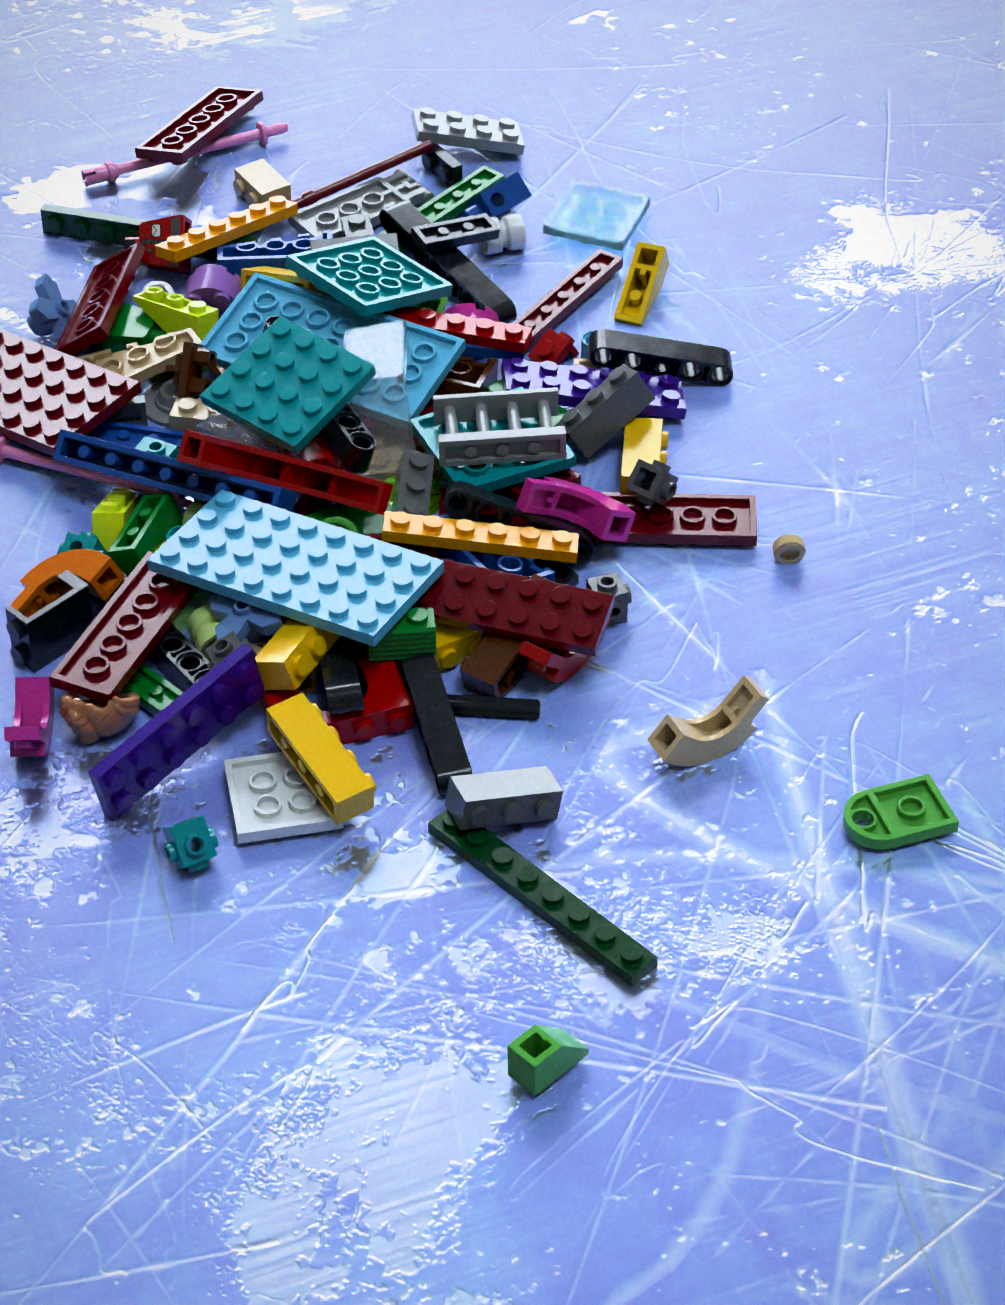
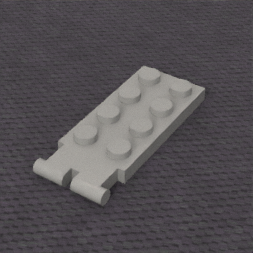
(362, 199)

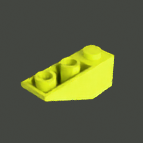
(177, 313)
(113, 514)

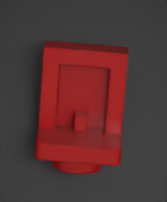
(553, 347)

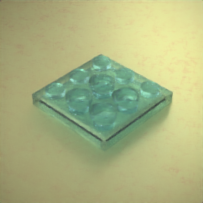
(596, 215)

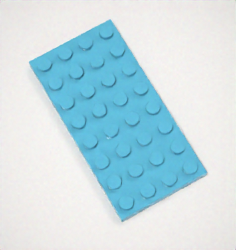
(429, 353)
(297, 567)

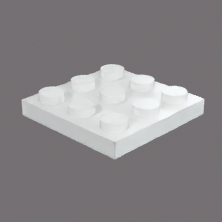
(272, 799)

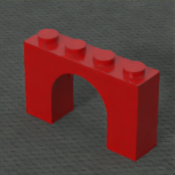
(385, 701)

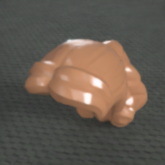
(96, 719)

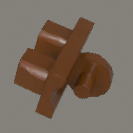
(189, 370)

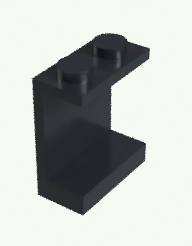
(52, 629)

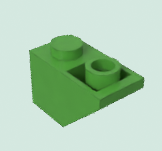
(542, 1056)

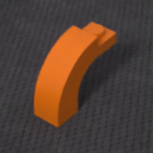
(89, 565)

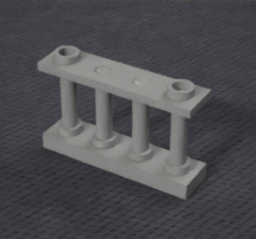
(499, 445)

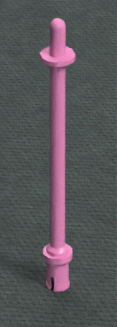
(111, 171)
(45, 461)

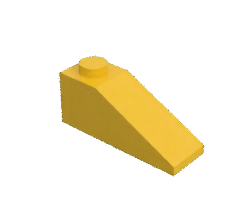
(642, 283)

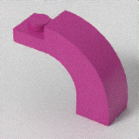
(578, 504)
(32, 719)

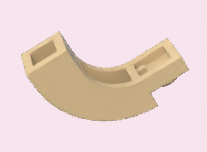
(714, 734)

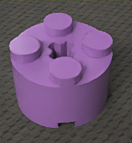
(213, 286)

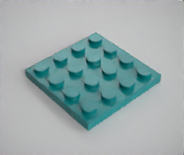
(368, 276)
(288, 384)
(487, 476)

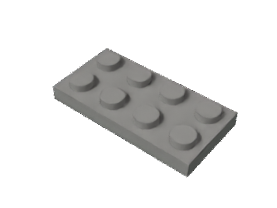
(467, 131)

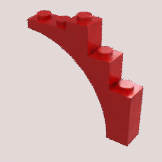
(284, 471)

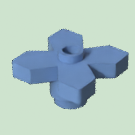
(49, 311)
(244, 619)

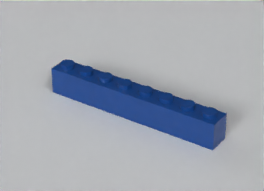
(163, 471)

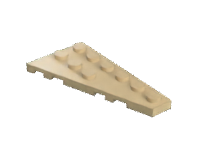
(144, 360)

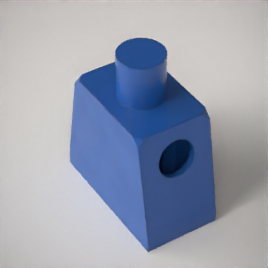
(499, 198)

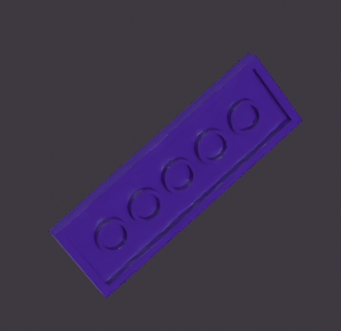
(578, 380)
(177, 732)

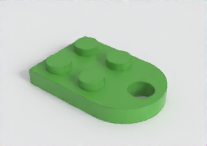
(899, 814)

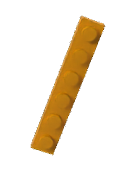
(227, 229)
(480, 537)

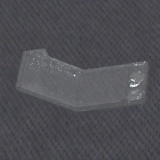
(384, 399)

